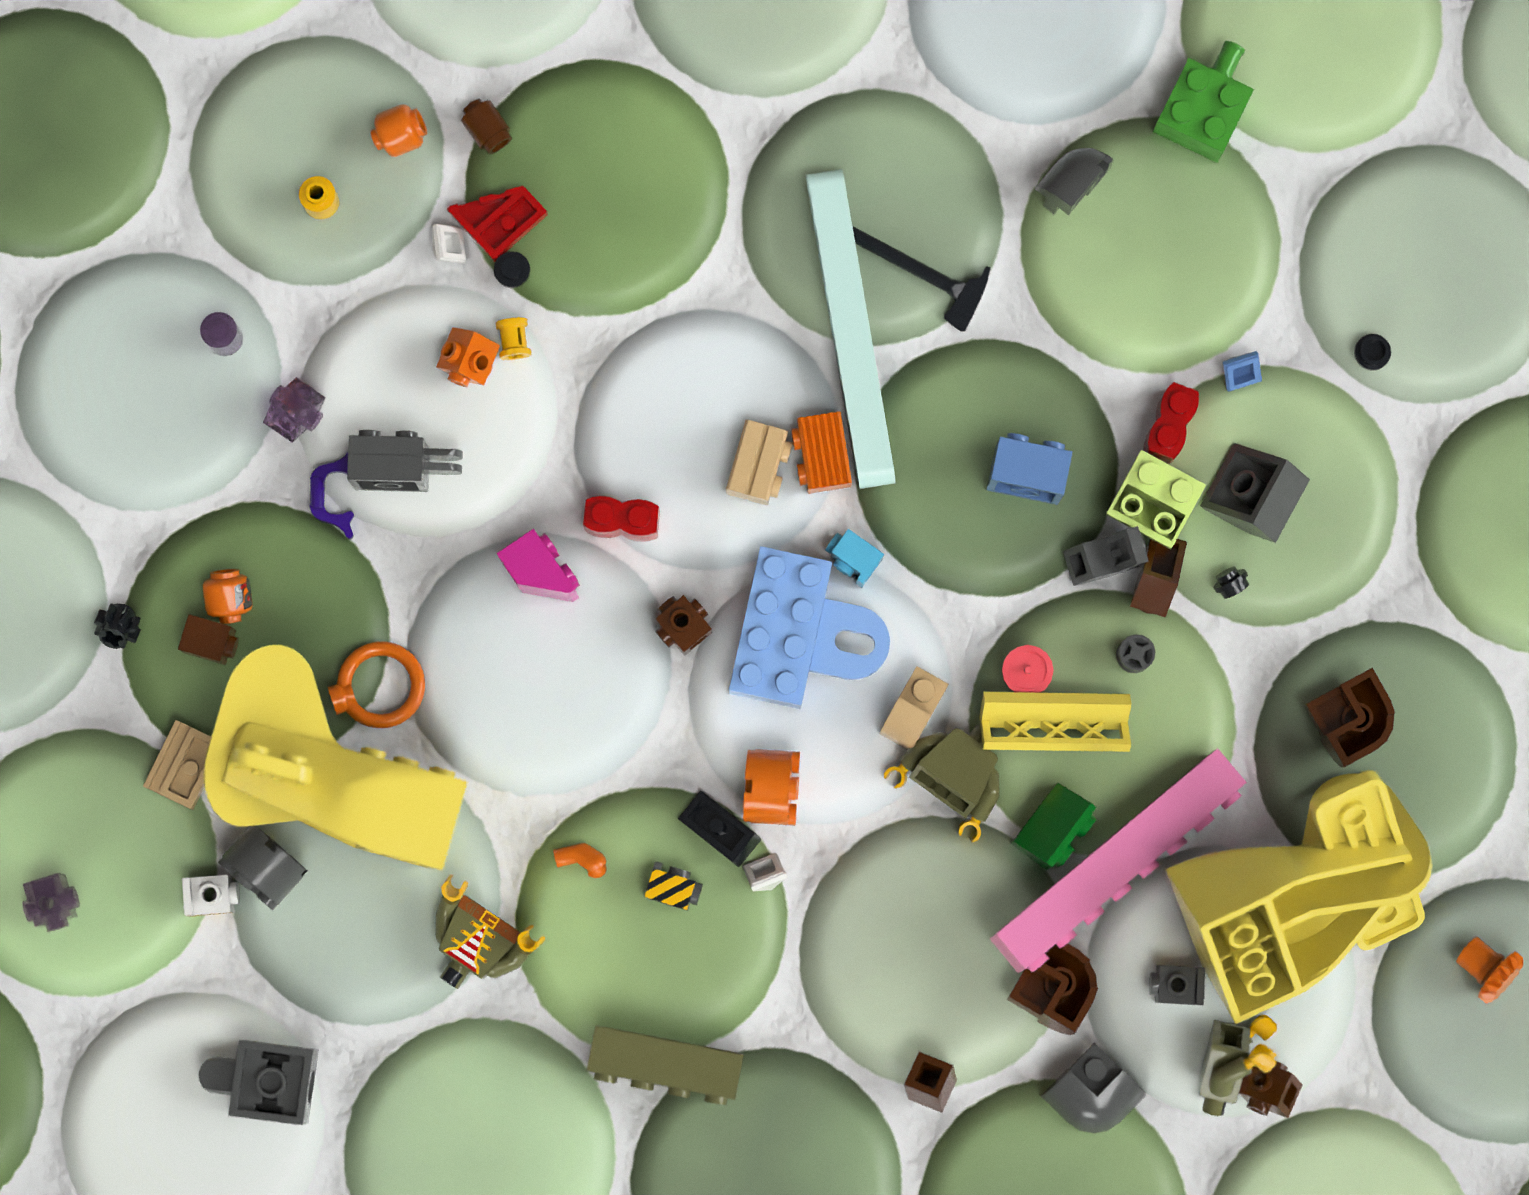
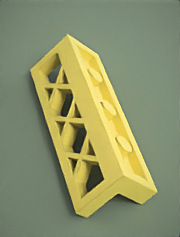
(1054, 714)

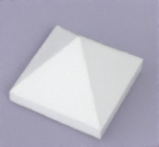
(448, 244)
(765, 873)

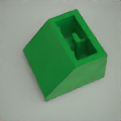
(1054, 826)

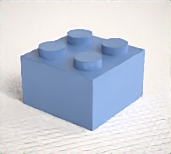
(1029, 469)

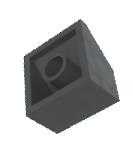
(1255, 492)

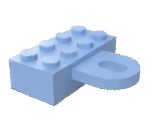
(794, 630)

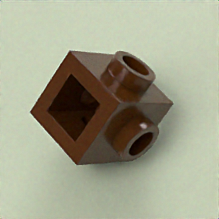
(685, 637)
(1271, 1091)

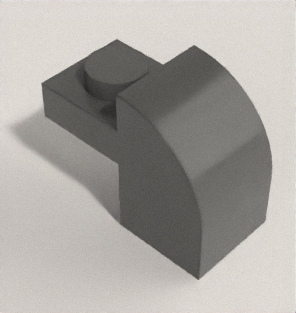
(1106, 556)

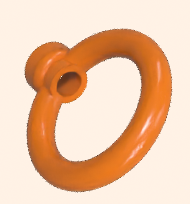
(344, 698)

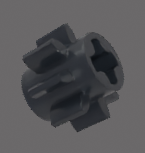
(117, 626)

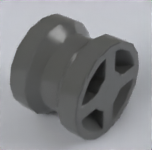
(1141, 650)

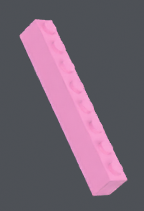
(1118, 861)

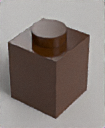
(208, 640)
(930, 1082)

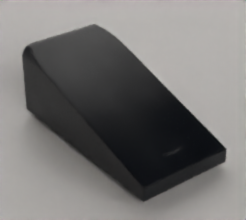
(720, 828)

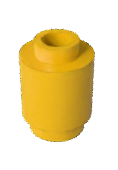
(323, 207)

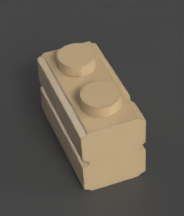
(758, 462)

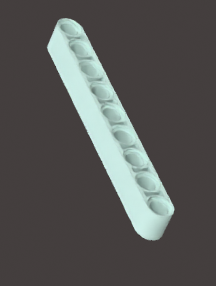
(850, 329)

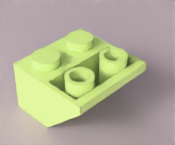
(1155, 499)

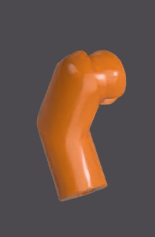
(583, 855)

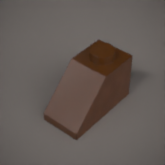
(1158, 578)

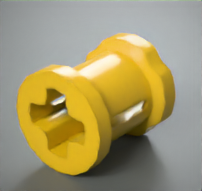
(513, 338)

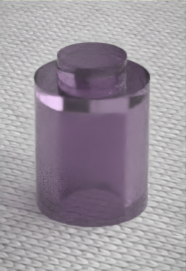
(221, 333)

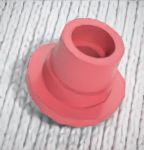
(1027, 669)

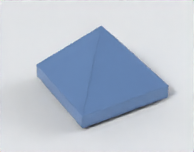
(1242, 371)

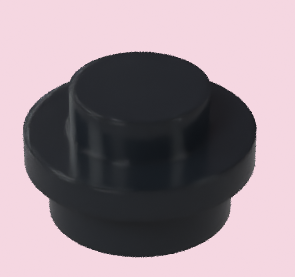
(512, 269)
(1372, 352)
(1231, 582)

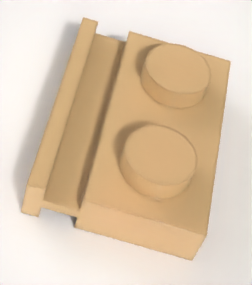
(180, 765)

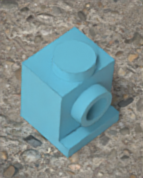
(854, 556)

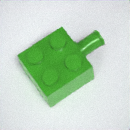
(1206, 105)

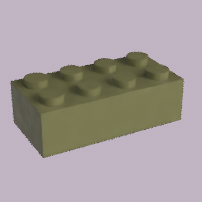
(665, 1063)

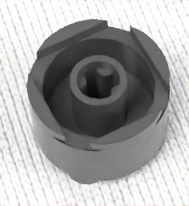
(262, 866)

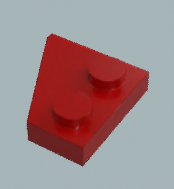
(499, 219)

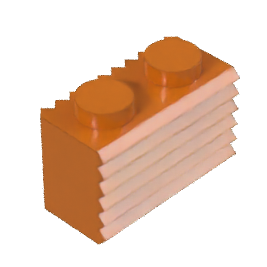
(823, 452)

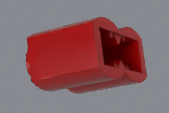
(1172, 416)
(610, 518)

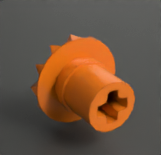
(1489, 968)

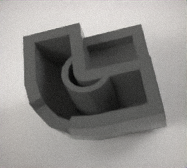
(1073, 178)
(1094, 1093)

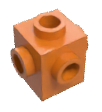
(467, 357)

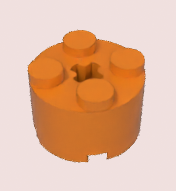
(771, 787)

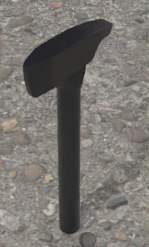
(966, 294)

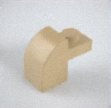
(913, 708)

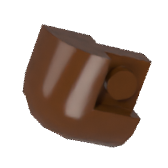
(1353, 718)
(1058, 990)

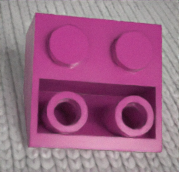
(535, 570)

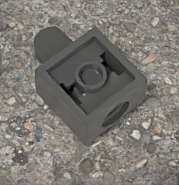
(396, 462)
(264, 1081)

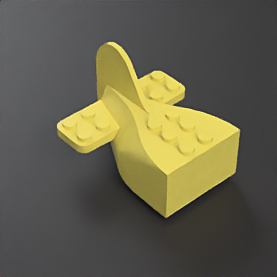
(281, 764)
(1290, 914)

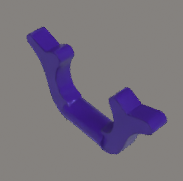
(317, 496)

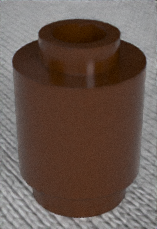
(486, 126)

